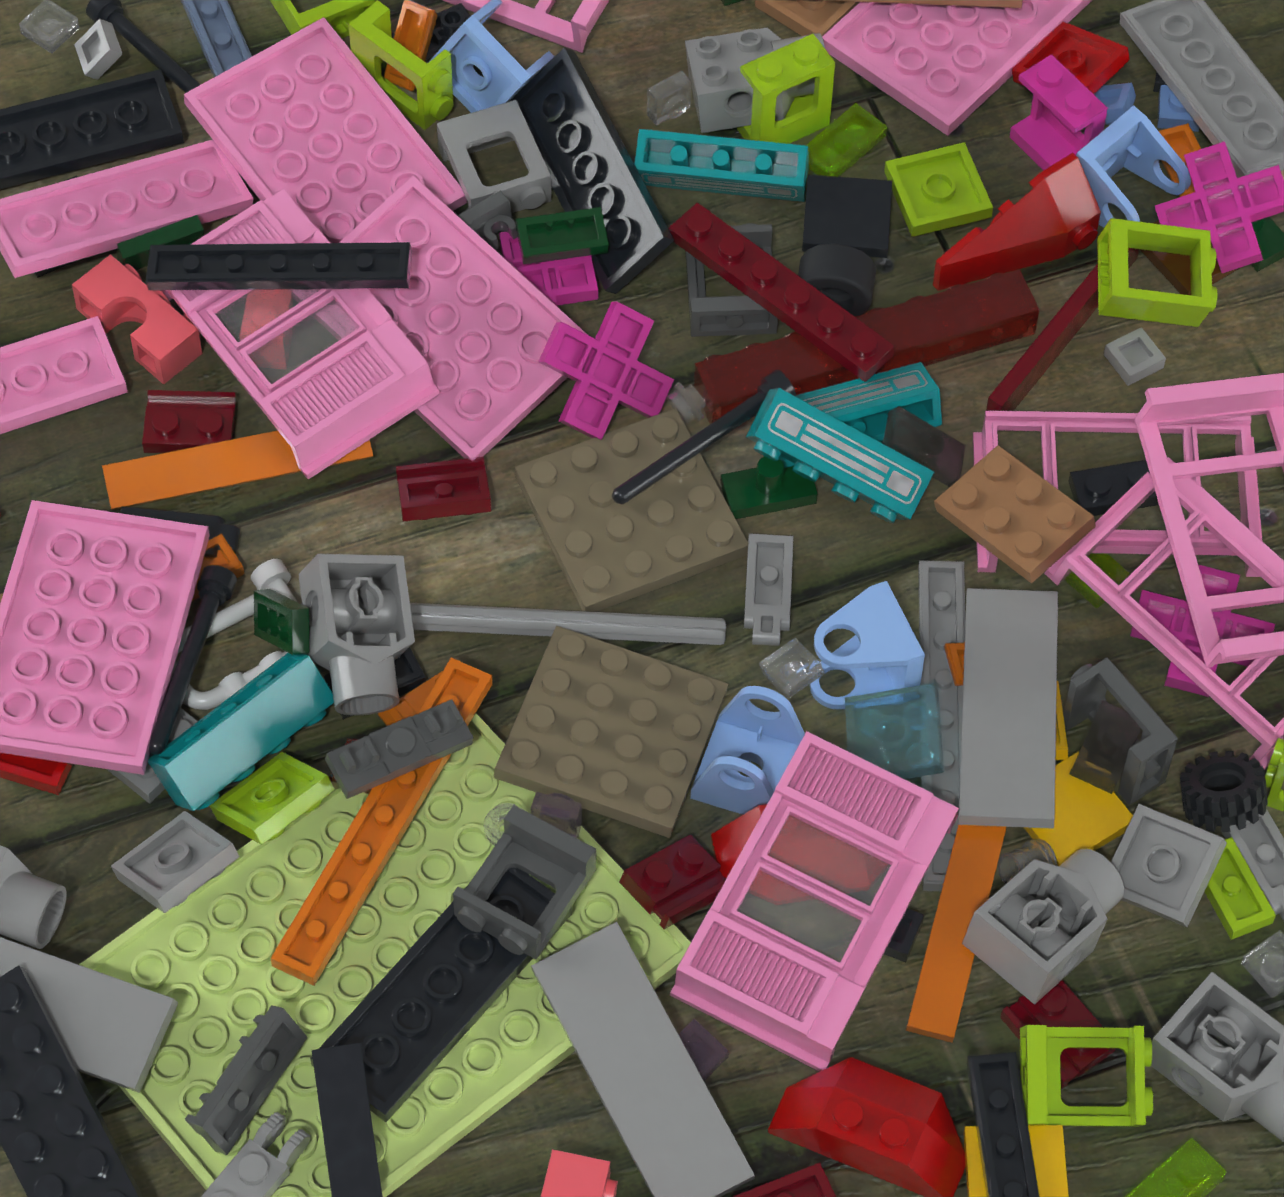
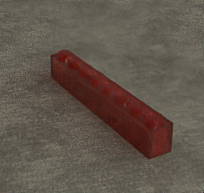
(921, 329)

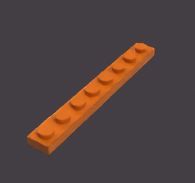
(370, 842)

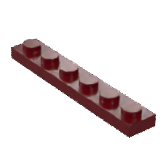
(781, 292)

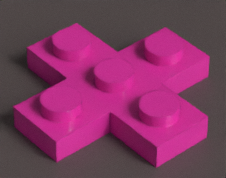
(1226, 205)
(559, 280)
(606, 370)
(1177, 619)

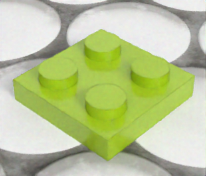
(938, 189)
(272, 798)

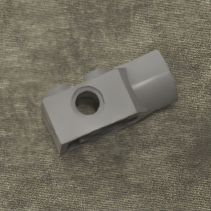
(719, 88)
(358, 626)
(28, 903)
(1045, 921)
(1225, 1055)

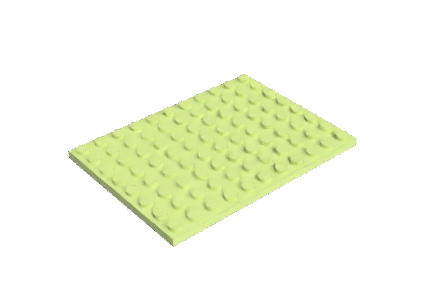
(219, 969)

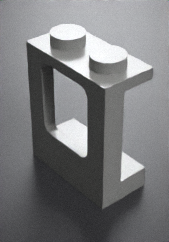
(485, 130)

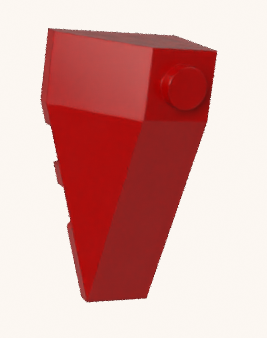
(1039, 228)

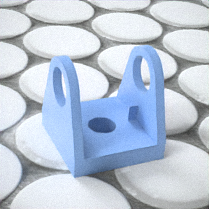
(501, 72)
(1136, 146)
(881, 653)
(742, 736)

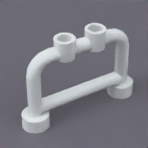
(268, 575)

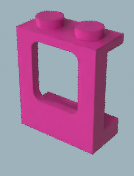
(1057, 114)

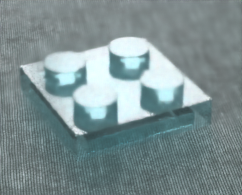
(897, 730)

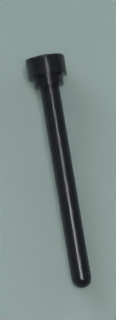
(112, 12)
(702, 439)
(214, 588)

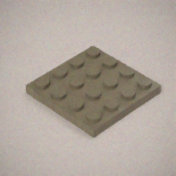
(636, 546)
(612, 731)

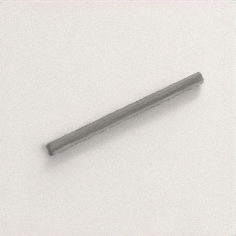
(592, 624)

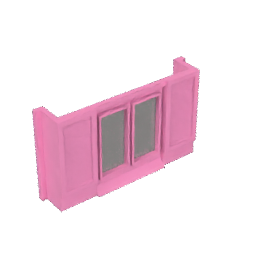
(313, 360)
(813, 901)

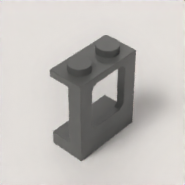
(730, 313)
(1148, 758)
(540, 852)

